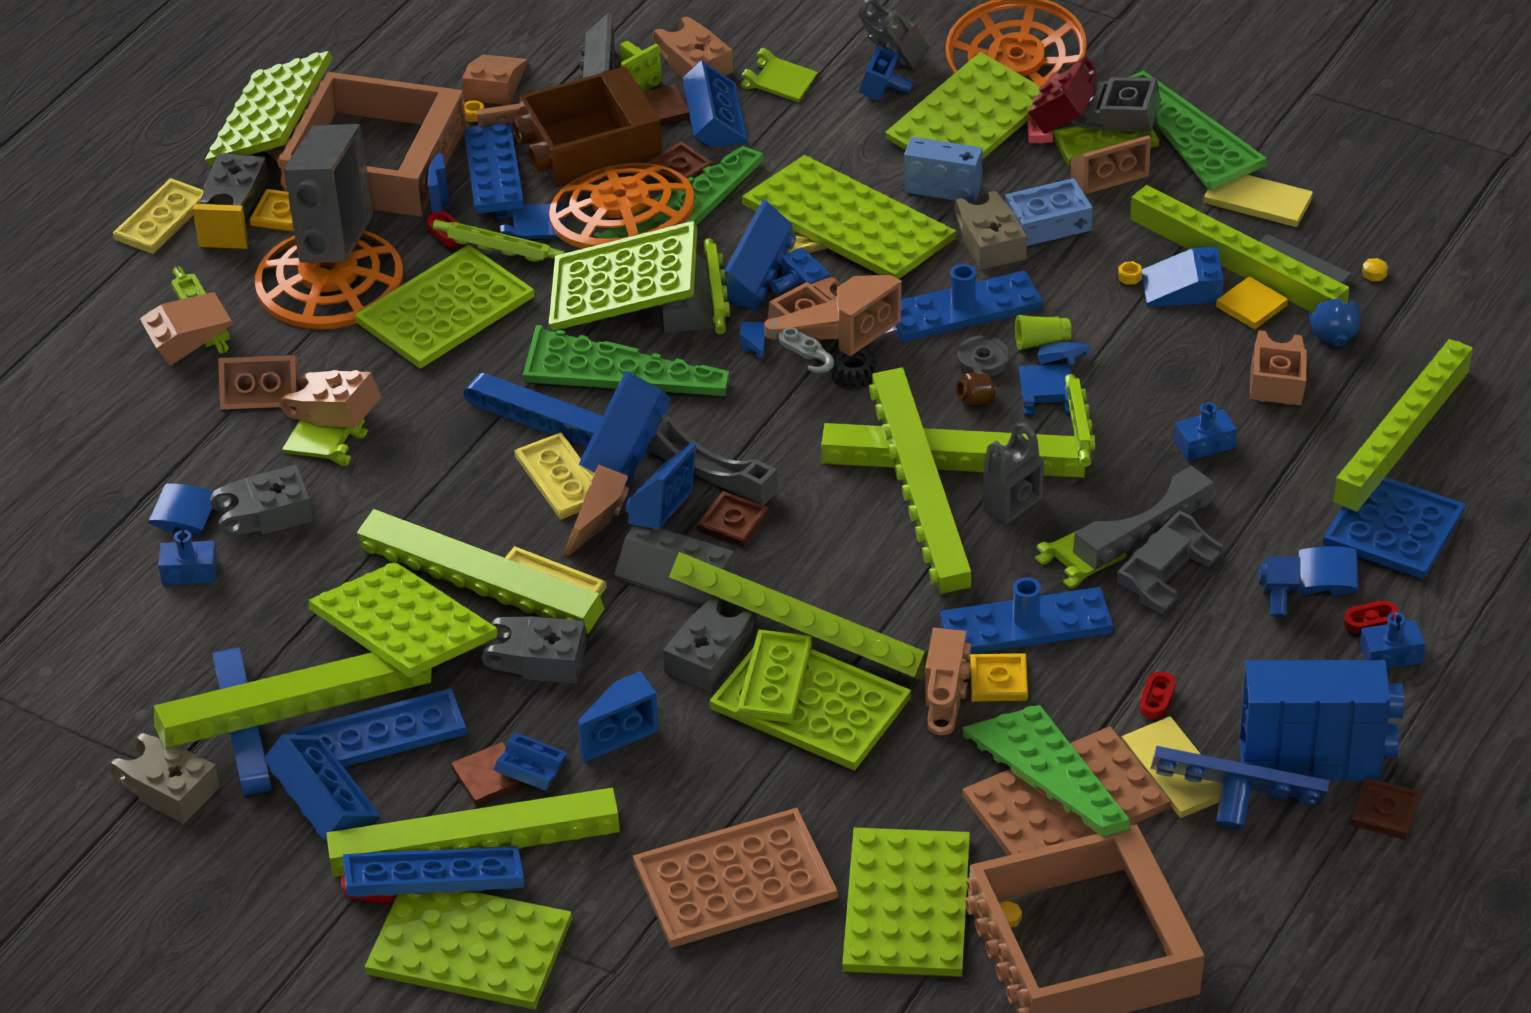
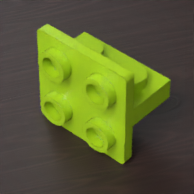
(643, 65)

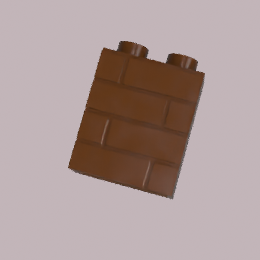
(587, 126)

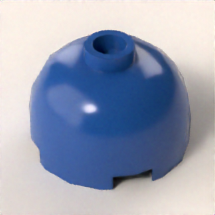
(1335, 321)

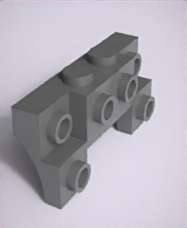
(1163, 556)

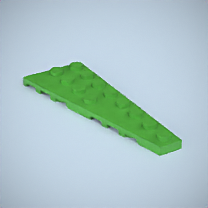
(1202, 142)
(708, 191)
(580, 362)
(1048, 761)

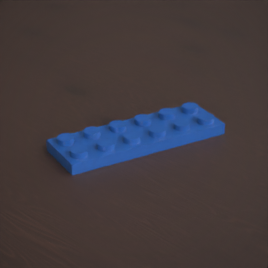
(493, 168)
(390, 728)
(432, 871)

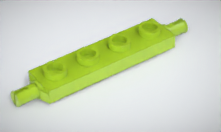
(488, 239)
(716, 279)
(189, 286)
(1080, 419)

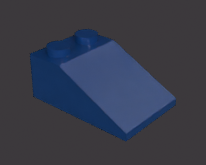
(1184, 279)
(619, 717)

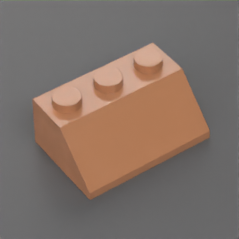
(1112, 165)
(257, 381)

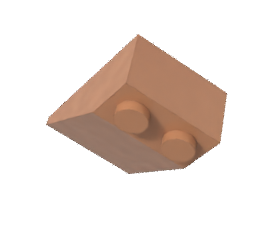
(493, 79)
(185, 325)
(601, 501)

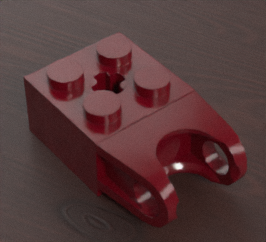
(1063, 96)

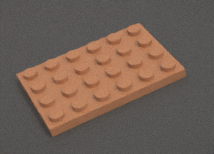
(1027, 820)
(734, 877)

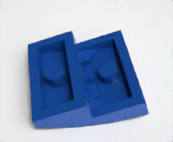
(438, 184)
(183, 508)
(1329, 569)
(530, 761)

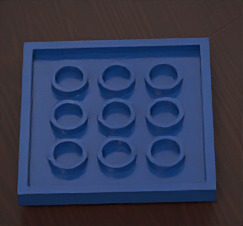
(1398, 527)

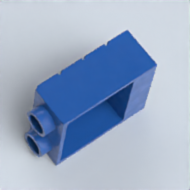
(1320, 717)

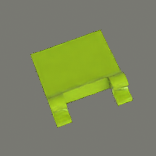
(779, 77)
(322, 441)
(1063, 551)

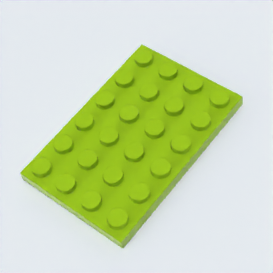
(270, 107)
(972, 108)
(623, 276)
(444, 306)
(402, 619)
(837, 712)
(906, 902)
(470, 945)

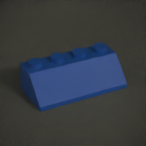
(714, 107)
(758, 257)
(626, 427)
(663, 490)
(319, 784)

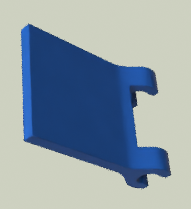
(530, 222)
(1043, 385)

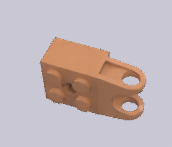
(690, 46)
(804, 297)
(1278, 370)
(333, 398)
(945, 677)

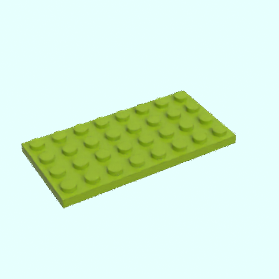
(851, 217)

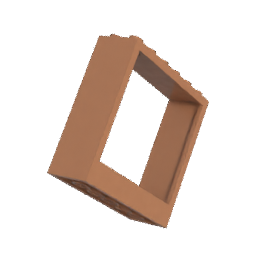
(435, 108)
(1072, 861)

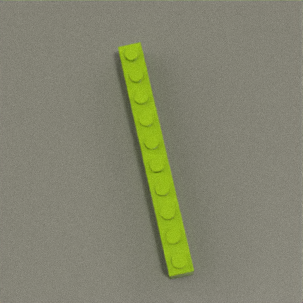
(1235, 250)
(1402, 425)
(950, 449)
(921, 481)
(478, 570)
(800, 615)
(279, 698)
(495, 826)

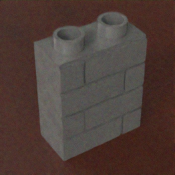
(329, 193)

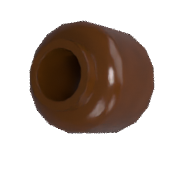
(975, 389)

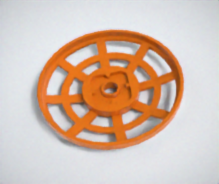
(1020, 42)
(619, 199)
(319, 279)

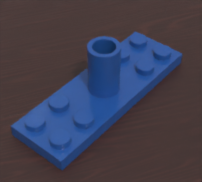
(966, 303)
(1031, 618)
(1237, 782)

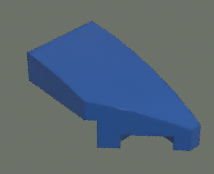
(753, 337)
(1061, 350)

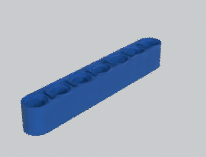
(532, 408)
(245, 742)

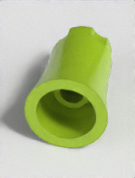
(1038, 331)

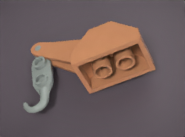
(857, 317)

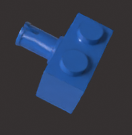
(881, 75)
(798, 269)
(1205, 433)
(188, 561)
(1279, 577)
(1396, 643)

